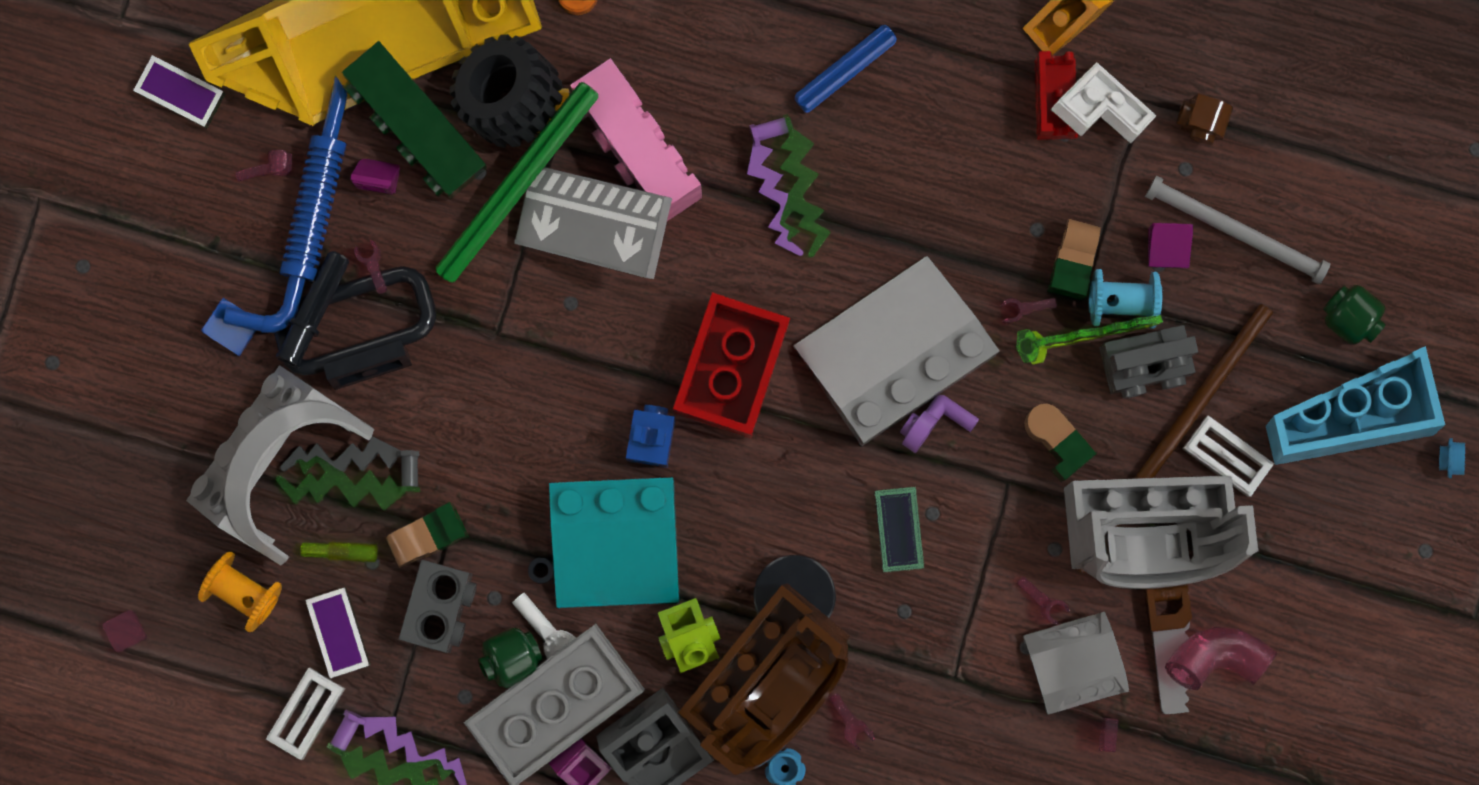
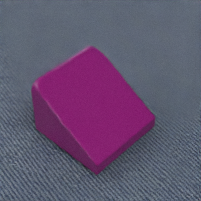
(376, 176)
(1169, 245)
(580, 765)

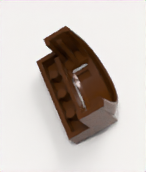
(784, 697)

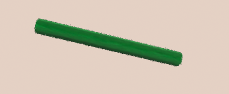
(517, 182)

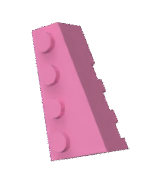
(637, 140)

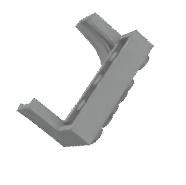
(241, 460)
(1158, 554)

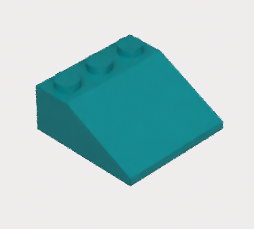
(614, 542)

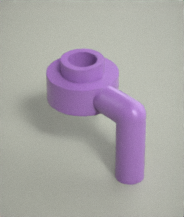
(918, 428)

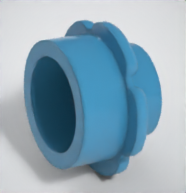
(1452, 458)
(796, 768)

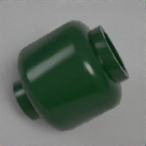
(1354, 314)
(509, 657)

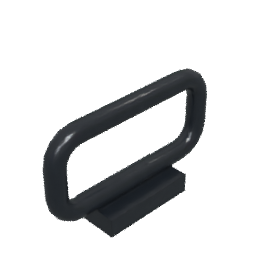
(376, 355)

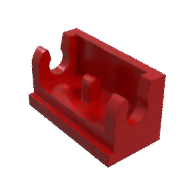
(1052, 80)

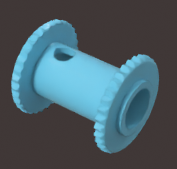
(1129, 297)

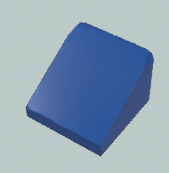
(227, 335)

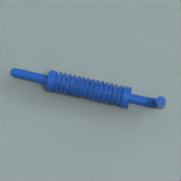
(308, 222)

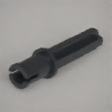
(312, 310)

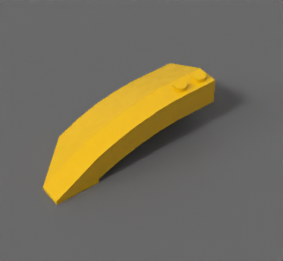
(295, 48)

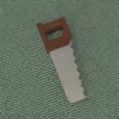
(1167, 636)

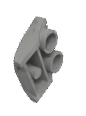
(1077, 662)

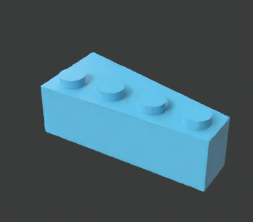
(1366, 412)

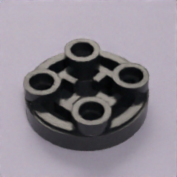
(803, 575)

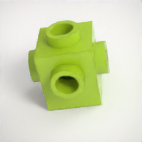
(688, 643)

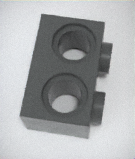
(426, 603)

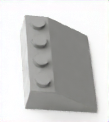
(896, 350)

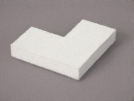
(1101, 95)

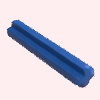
(845, 68)

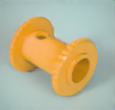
(237, 591)

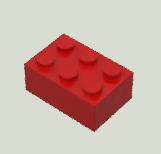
(731, 365)

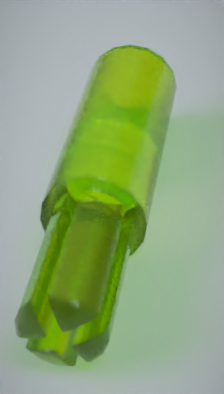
(341, 551)

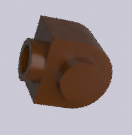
(1204, 118)

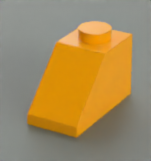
(1062, 21)

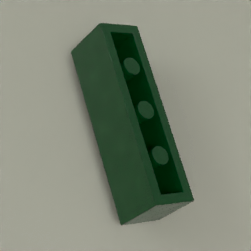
(414, 120)

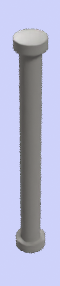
(1238, 230)

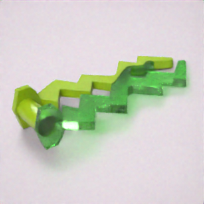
(1034, 346)

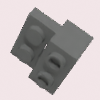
(1128, 361)
(653, 744)

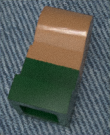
(1074, 260)
(1064, 442)
(427, 535)

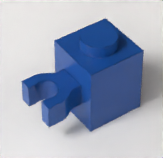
(651, 436)

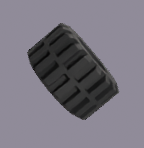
(485, 77)

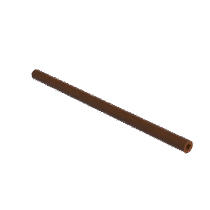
(1203, 394)

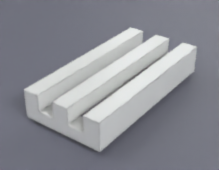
(1199, 436)
(323, 684)

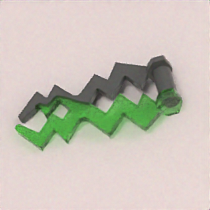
(336, 476)

